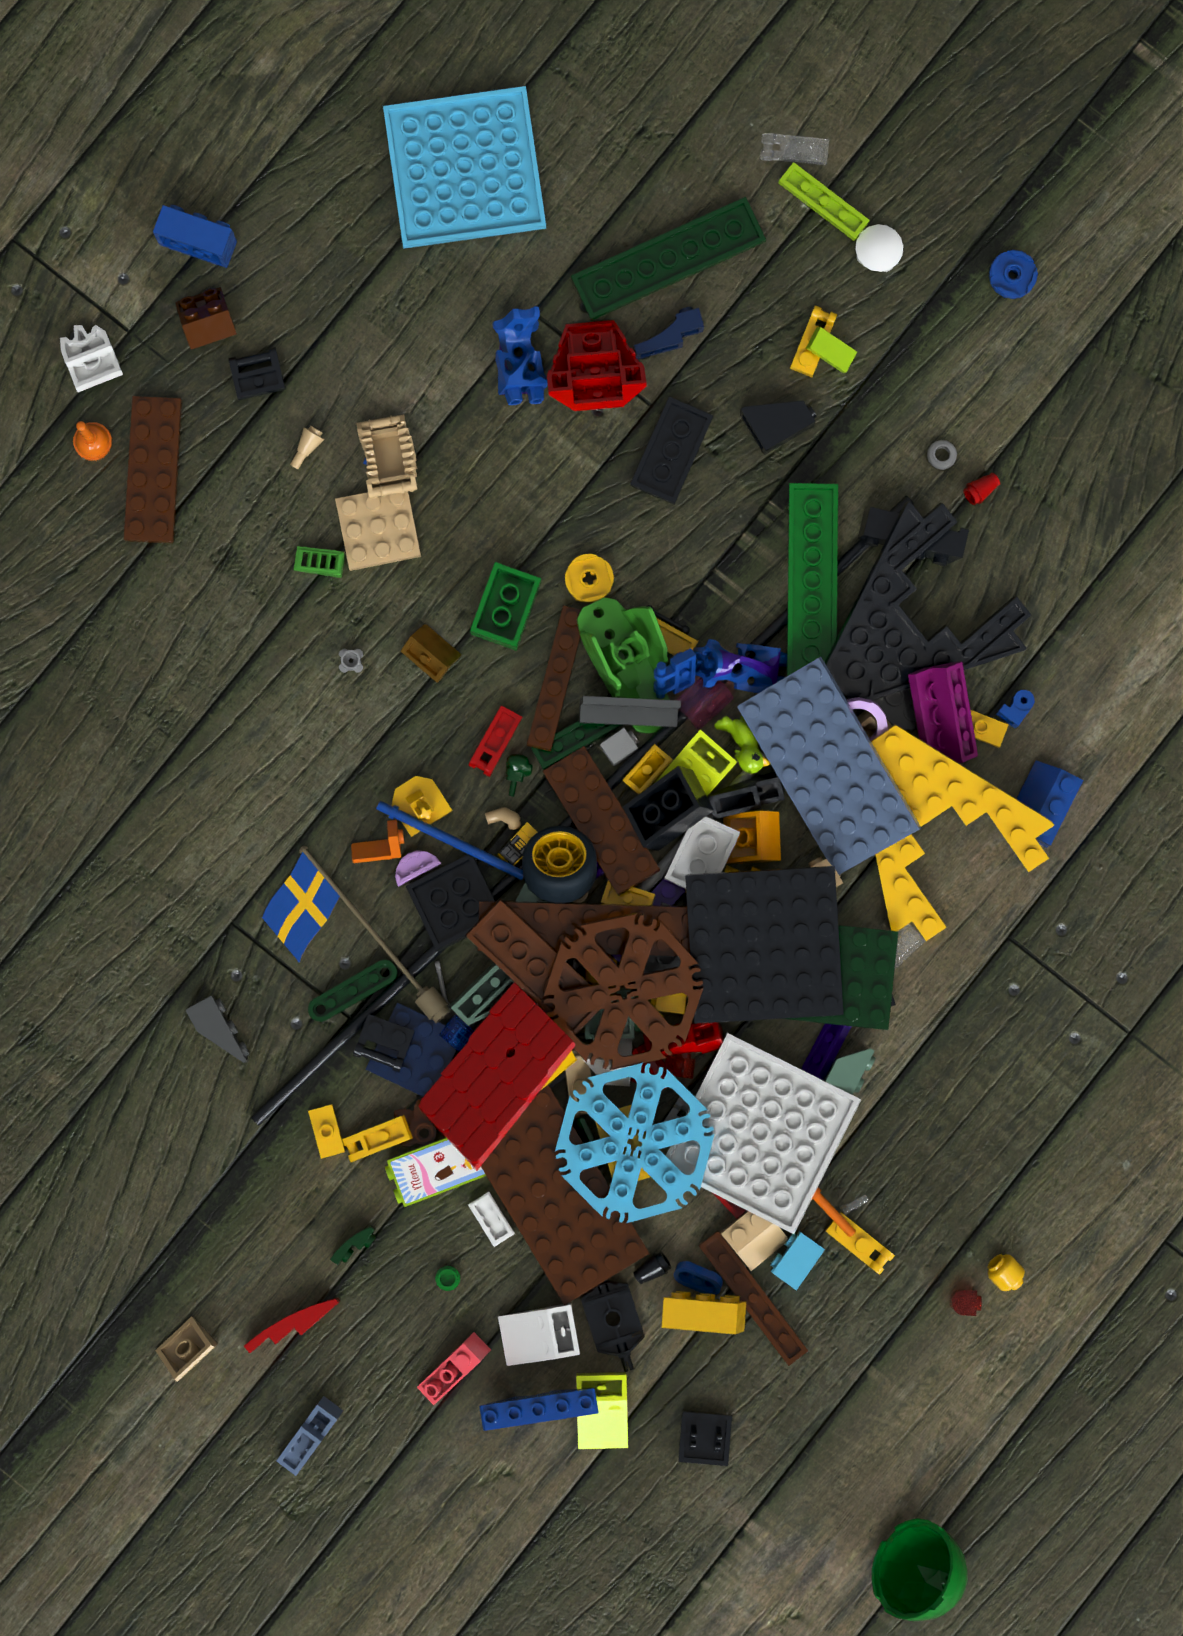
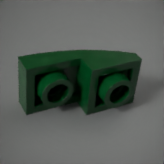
(359, 1240)

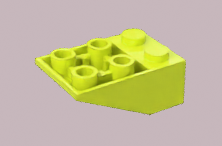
(705, 759)
(610, 1425)

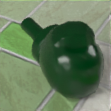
(516, 768)

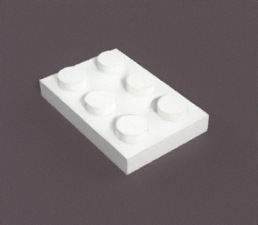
(702, 850)

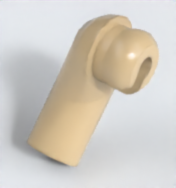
(505, 815)

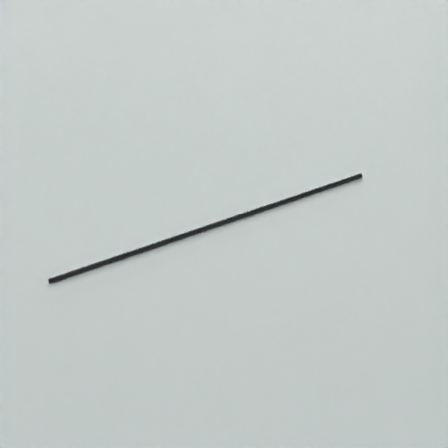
(508, 880)

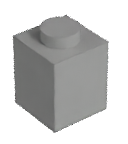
(619, 746)

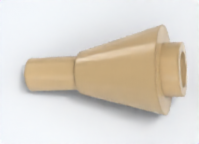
(308, 442)

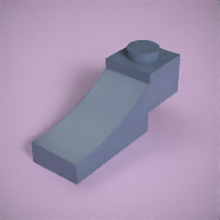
(309, 1435)

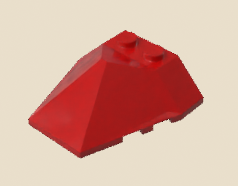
(595, 368)

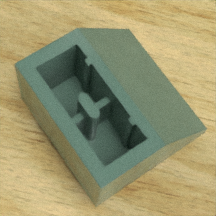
(847, 1070)

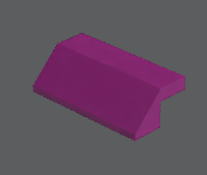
(944, 710)

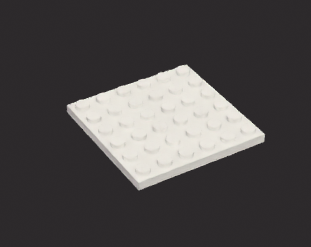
(769, 1132)

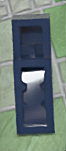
(686, 323)

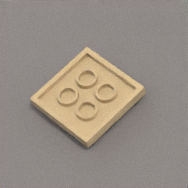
(377, 529)

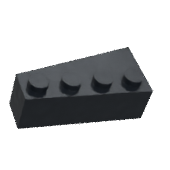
(878, 523)

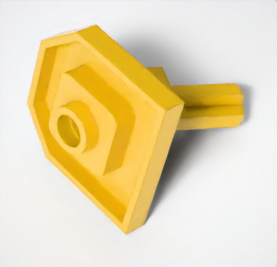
(421, 800)

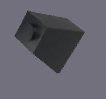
(777, 423)

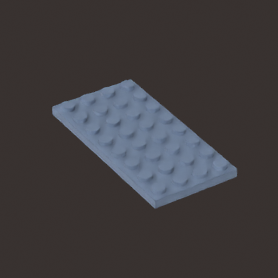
(829, 766)

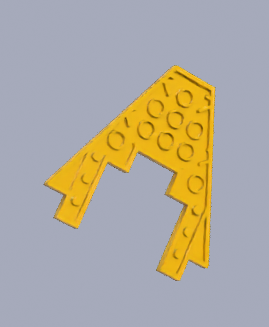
(931, 786)

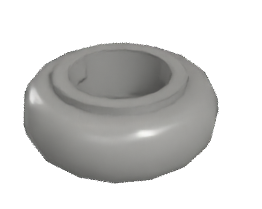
(944, 444)

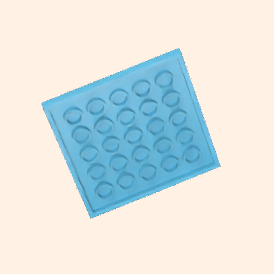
(464, 167)

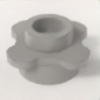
(356, 655)

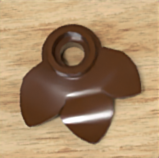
(416, 1121)

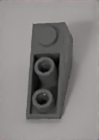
(211, 1023)

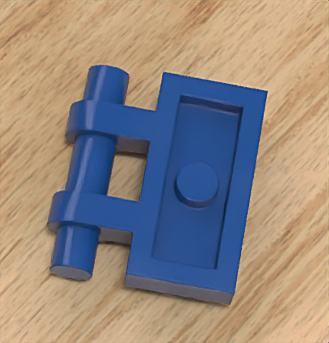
(677, 675)

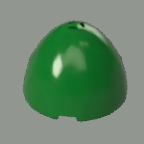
(919, 1571)

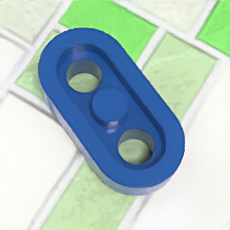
(698, 1278)

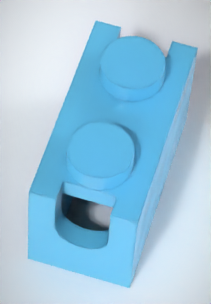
(796, 1260)

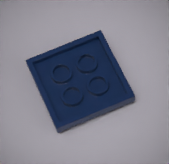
(425, 1057)

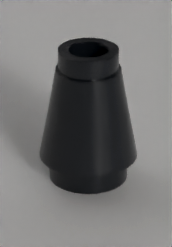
(652, 1268)

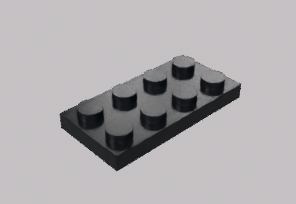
(671, 450)

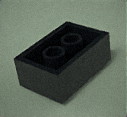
(668, 808)

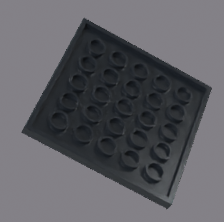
(765, 944)

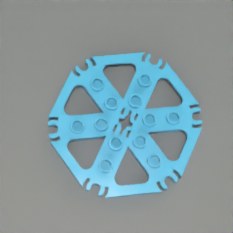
(651, 1158)

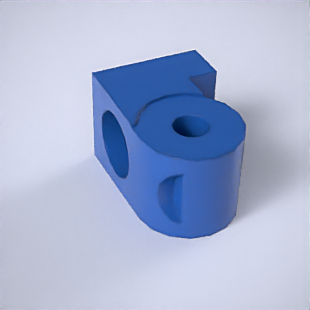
(1019, 707)

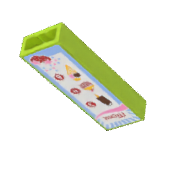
(429, 1172)

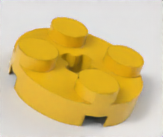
(597, 567)

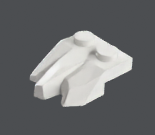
(89, 357)

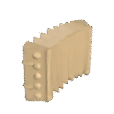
(388, 456)

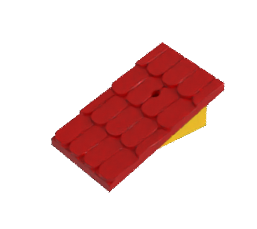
(497, 1075)

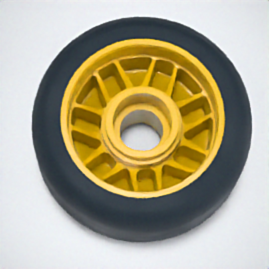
(559, 864)

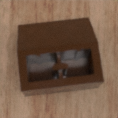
(205, 317)

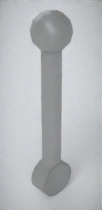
(441, 982)

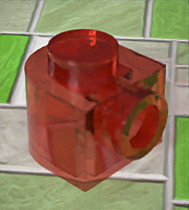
(680, 1066)
(966, 1302)

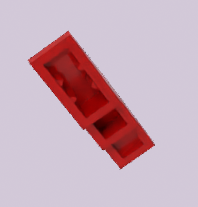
(300, 1320)

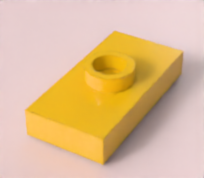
(988, 729)
(326, 1131)

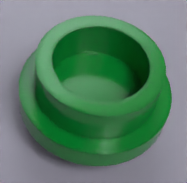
(447, 1278)

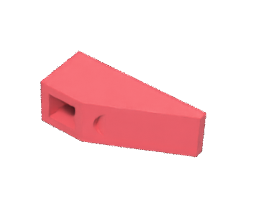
(454, 1368)

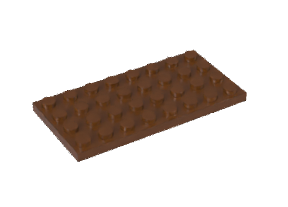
(557, 1223)

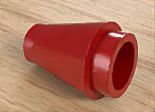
(981, 488)

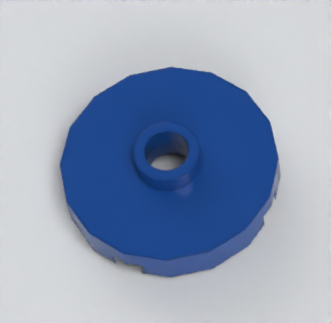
(1015, 262)

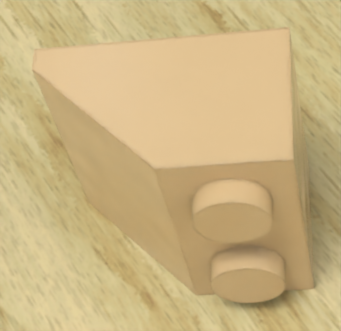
(753, 1238)

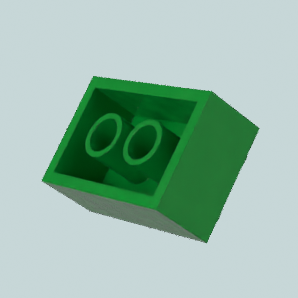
(505, 606)

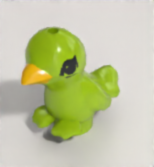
(749, 757)

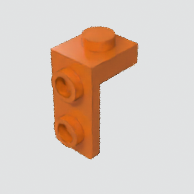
(380, 849)

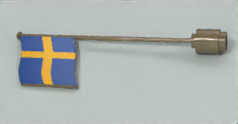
(305, 906)

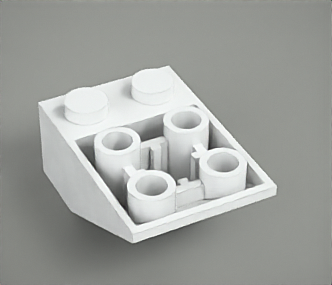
(539, 1335)

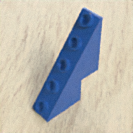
(538, 1408)

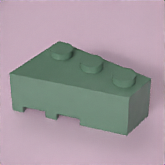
(482, 995)

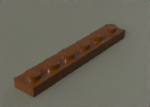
(555, 681)
(757, 1302)

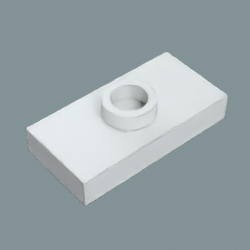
(491, 1219)

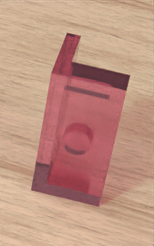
(703, 703)

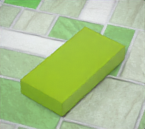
(831, 349)

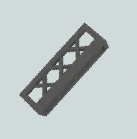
(629, 711)

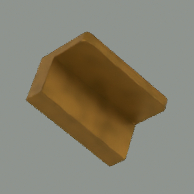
(430, 652)

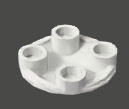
(879, 248)

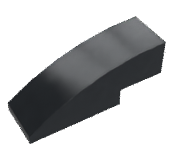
(746, 795)

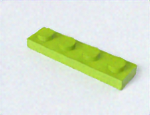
(823, 201)

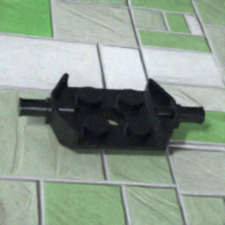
(616, 1339)

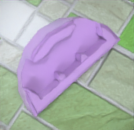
(414, 865)

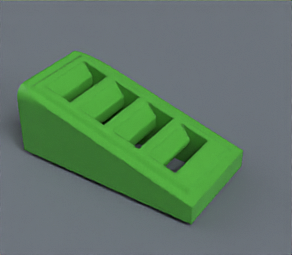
(339, 563)

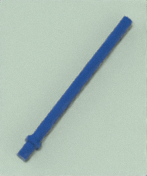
(394, 812)

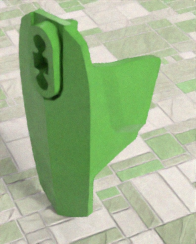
(631, 654)

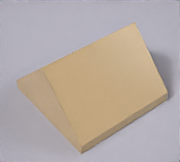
(185, 1348)

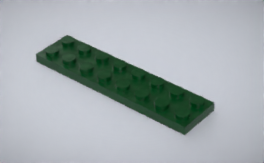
(668, 258)

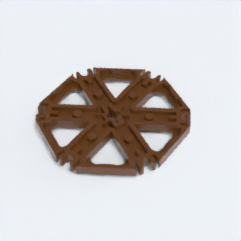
(630, 969)

